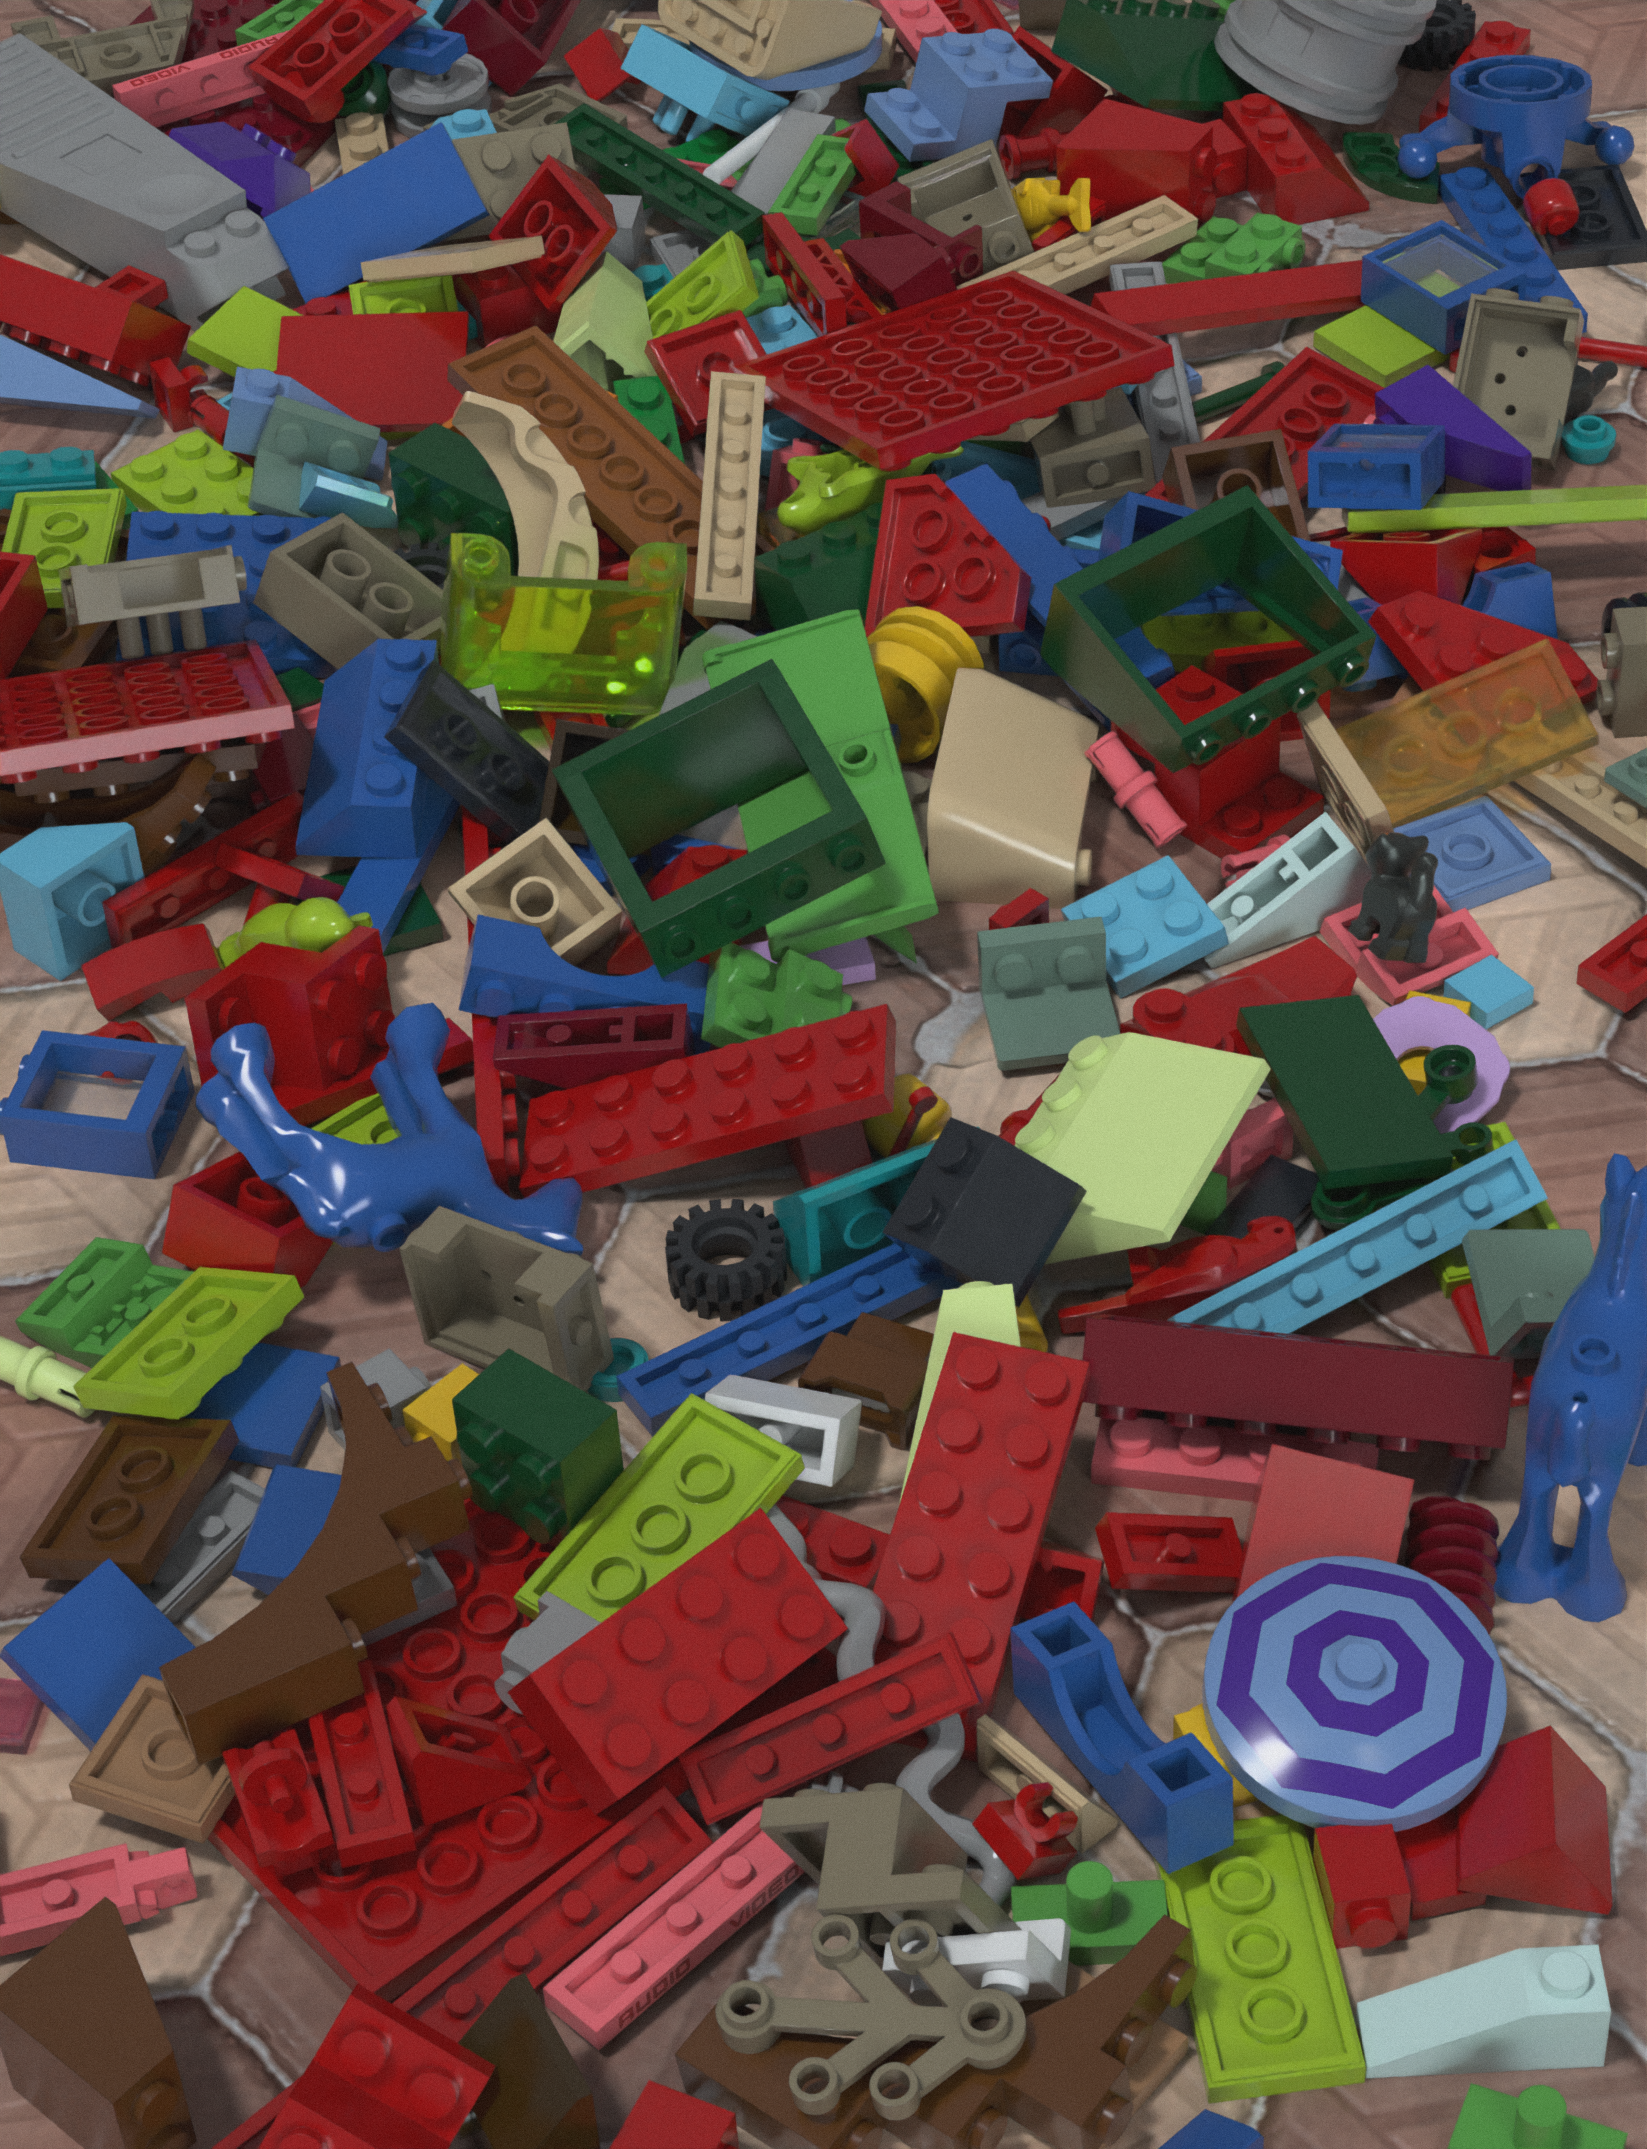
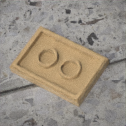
(453, 259)
(1343, 781)

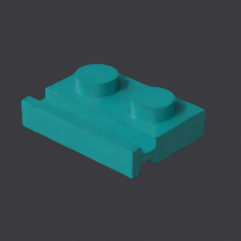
(55, 471)

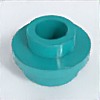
(1588, 439)

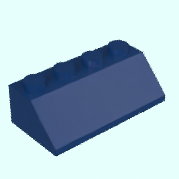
(359, 786)

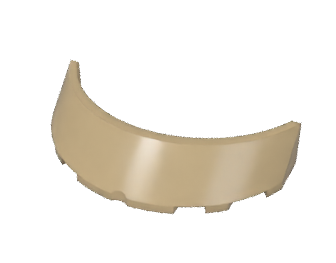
(539, 485)

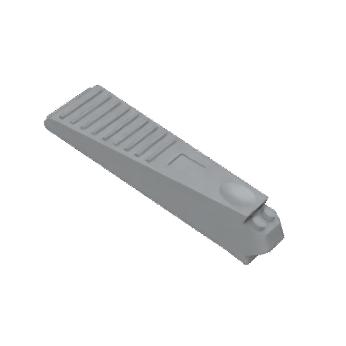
(124, 190)

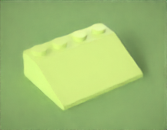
(1139, 1132)

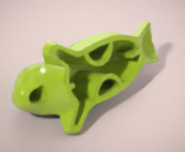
(839, 487)
(309, 926)

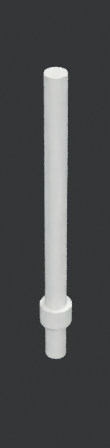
(808, 100)

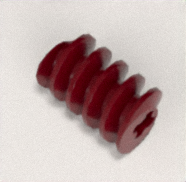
(1456, 1549)

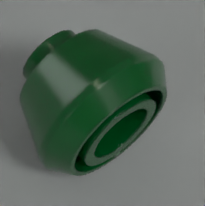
(366, 91)

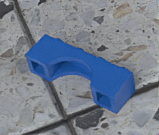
(1510, 593)
(518, 973)
(1164, 1792)

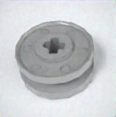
(425, 98)

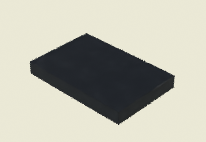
(1607, 225)
(471, 753)

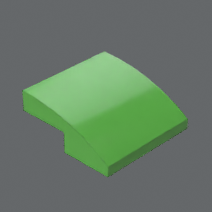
(98, 1300)

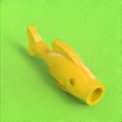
(1043, 205)

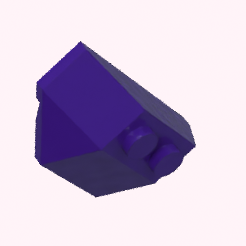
(250, 161)

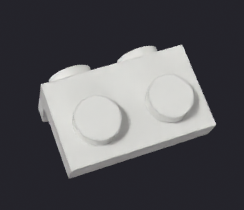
(1020, 1962)

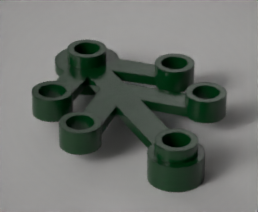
(1449, 1080)

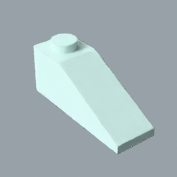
(1290, 892)
(1492, 2016)

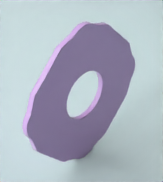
(1431, 1024)

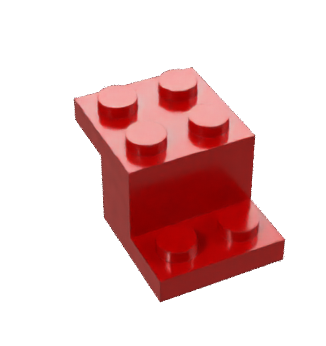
(1240, 793)
(315, 1005)
(380, 2084)

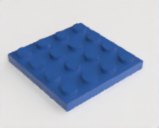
(252, 539)

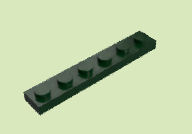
(659, 178)

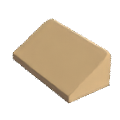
(1016, 1764)

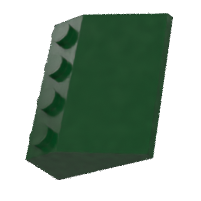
(1152, 51)

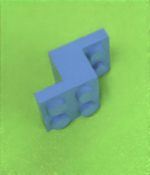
(957, 94)

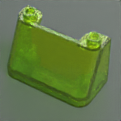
(563, 638)

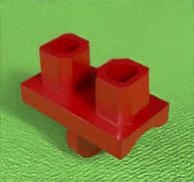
(279, 1803)

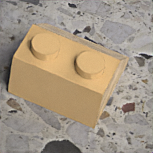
(546, 887)

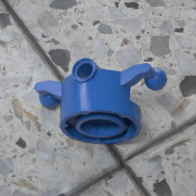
(1520, 116)

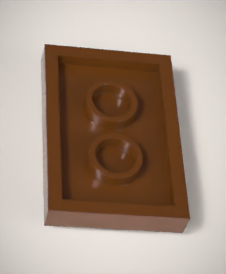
(130, 1497)

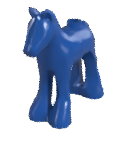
(377, 1190)
(1586, 1417)

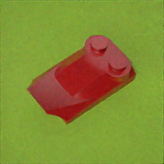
(328, 50)
(1210, 1012)

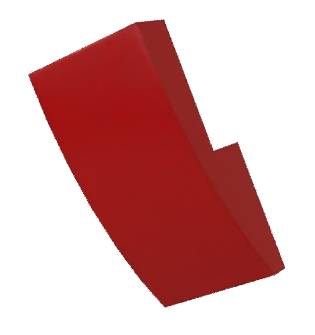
(162, 962)

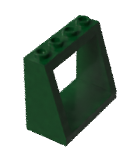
(1221, 543)
(689, 770)

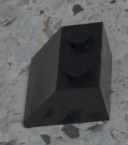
(983, 1210)

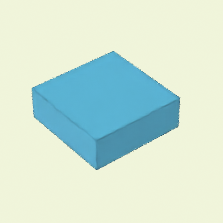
(1491, 989)

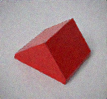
(1536, 1828)

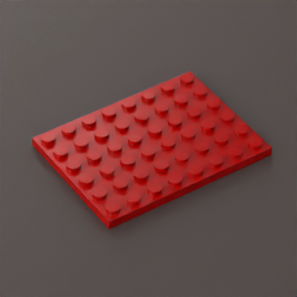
(413, 1910)

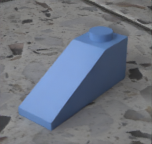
(251, 404)

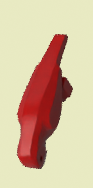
(1189, 1272)

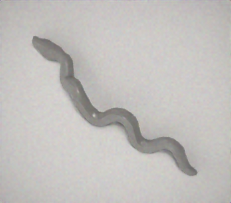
(865, 1620)

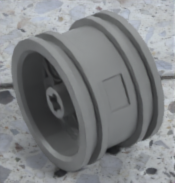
(1323, 53)

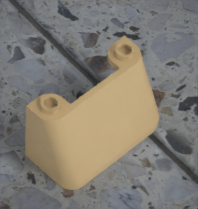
(772, 35)
(1009, 795)

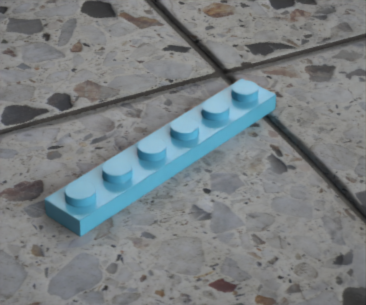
(1376, 1247)

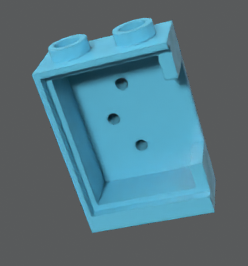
(697, 86)

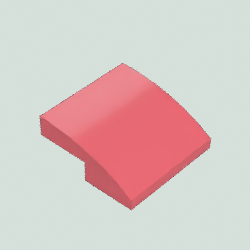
(1453, 946)

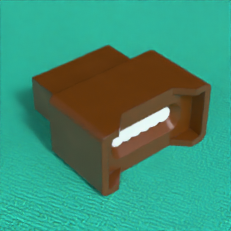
(881, 1366)

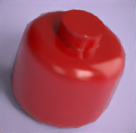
(1551, 207)

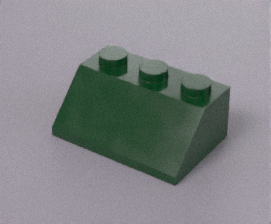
(819, 572)

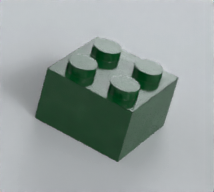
(535, 1446)

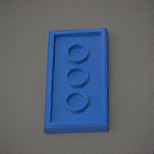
(377, 211)

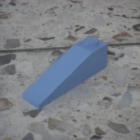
(42, 382)

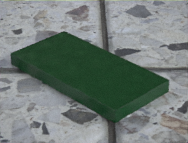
(1344, 1092)

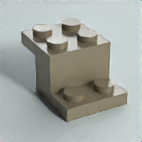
(881, 1863)

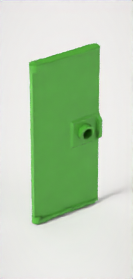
(840, 693)

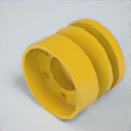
(916, 670)

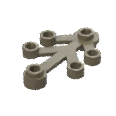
(880, 2022)

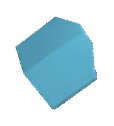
(332, 492)

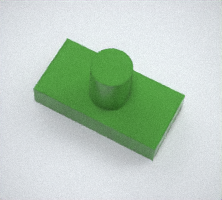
(1102, 1914)
(1527, 2122)

